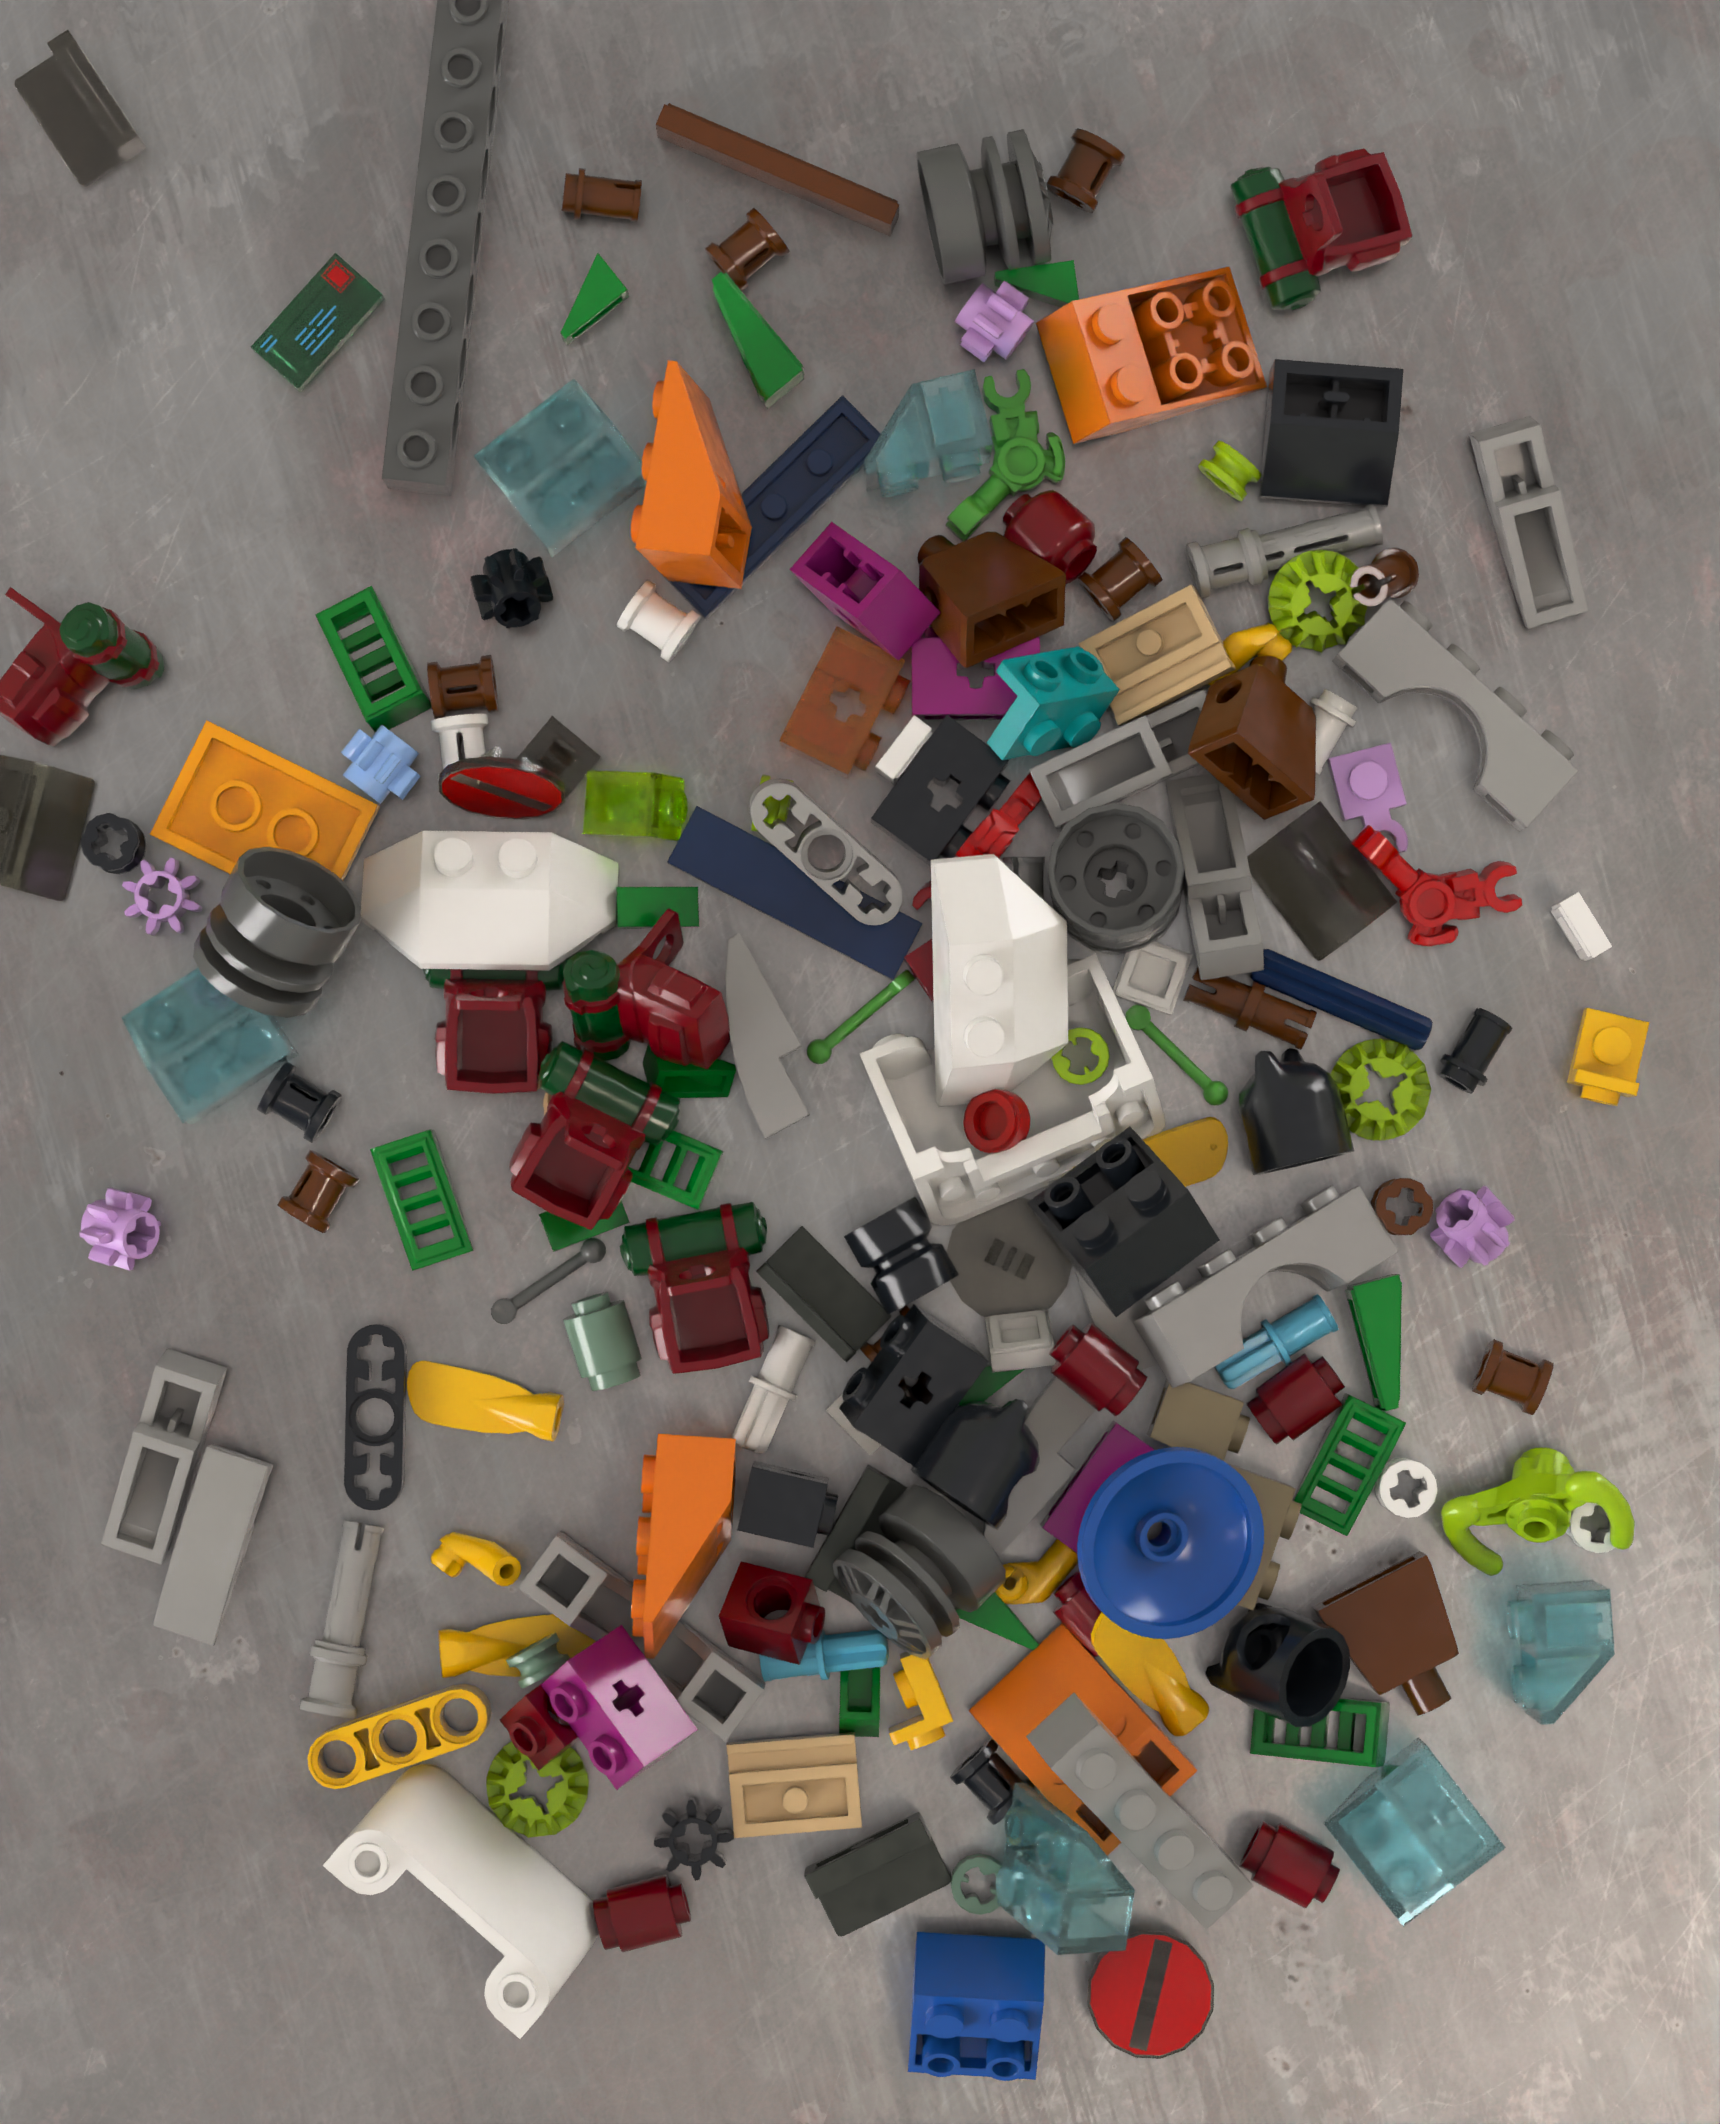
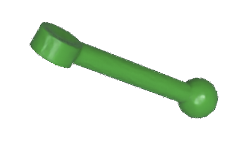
(1139, 1019)
(820, 1050)

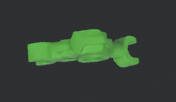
(1018, 458)

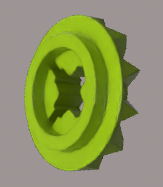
(1290, 597)
(1409, 1098)
(524, 1813)

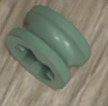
(538, 1660)
(971, 1901)

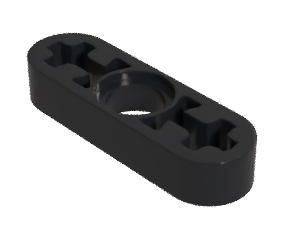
(389, 1465)

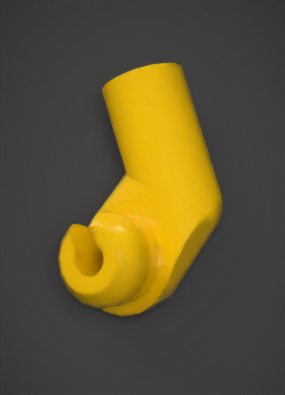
(1257, 640)
(481, 1553)
(1037, 1579)

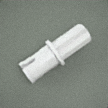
(772, 1390)

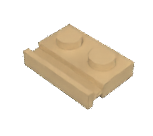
(1160, 654)
(794, 1785)

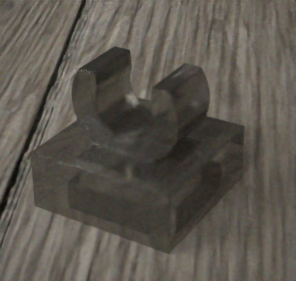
(562, 753)

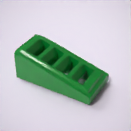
(765, 355)
(397, 706)
(699, 1180)
(391, 1183)
(1377, 1323)
(1379, 1454)
(1374, 1741)

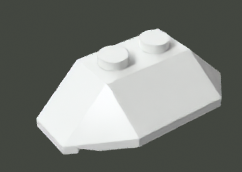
(489, 899)
(994, 978)

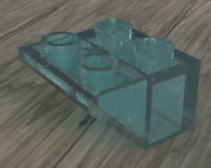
(931, 433)
(563, 467)
(205, 1045)
(1562, 1643)
(1412, 1832)
(1061, 1880)

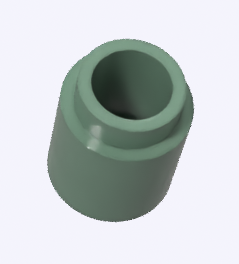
(603, 1341)

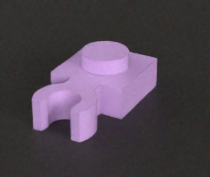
(1369, 787)

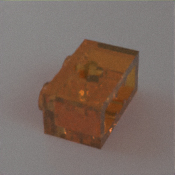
(845, 666)

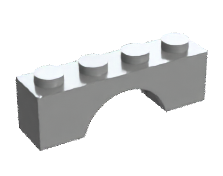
(1517, 765)
(1202, 1324)
(598, 1600)
(1139, 1811)

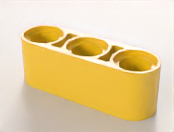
(373, 1753)

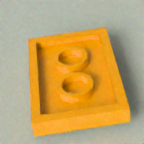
(248, 798)

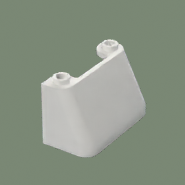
(1065, 1117)
(484, 1876)

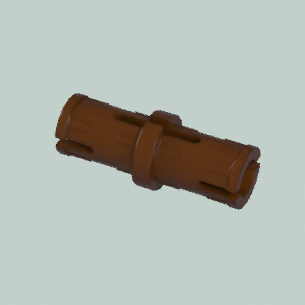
(1252, 1008)

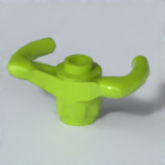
(1534, 1506)

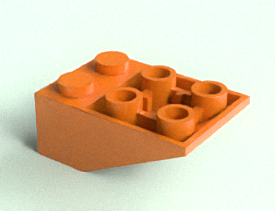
(1150, 353)
(692, 507)
(690, 1525)
(1040, 1686)

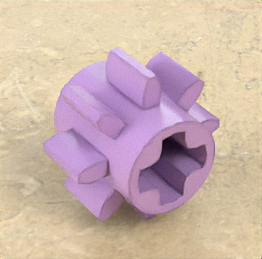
(994, 321)
(157, 880)
(1472, 1226)
(120, 1229)

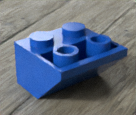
(976, 2006)

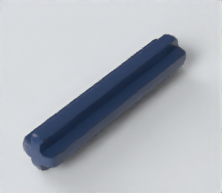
(1343, 1000)

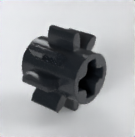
(511, 588)
(706, 1825)

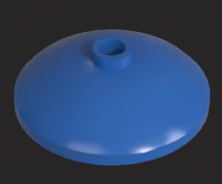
(1195, 1564)

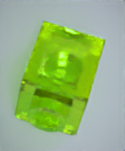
(634, 805)

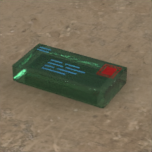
(317, 322)

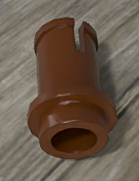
(601, 196)
(1389, 575)

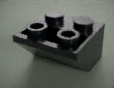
(1331, 432)
(1124, 1221)

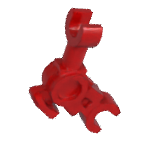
(996, 830)
(1434, 899)

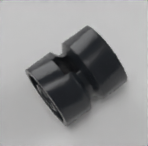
(901, 1255)

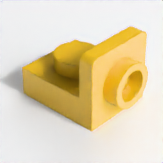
(1607, 1056)
(920, 1687)

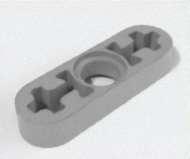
(849, 896)

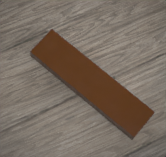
(777, 169)

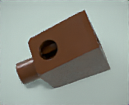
(989, 594)
(1258, 738)
(1396, 1630)

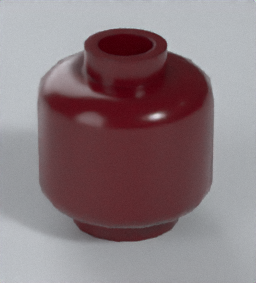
(1053, 531)

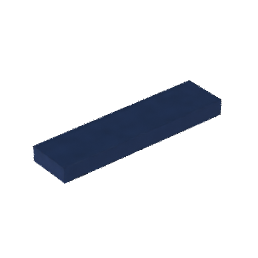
(794, 491)
(775, 886)

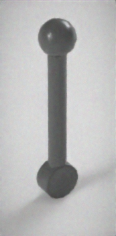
(506, 1309)

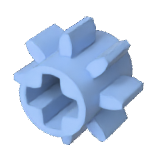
(380, 764)

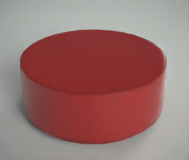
(996, 1121)

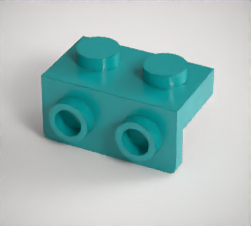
(1056, 702)

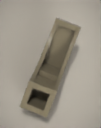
(1213, 1423)

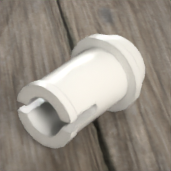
(1331, 720)

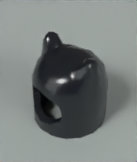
(1292, 1114)
(980, 1457)
(1283, 1665)

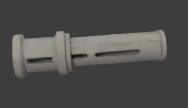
(1254, 555)
(339, 1651)

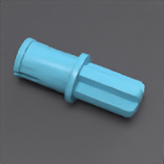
(1277, 1342)
(832, 1654)

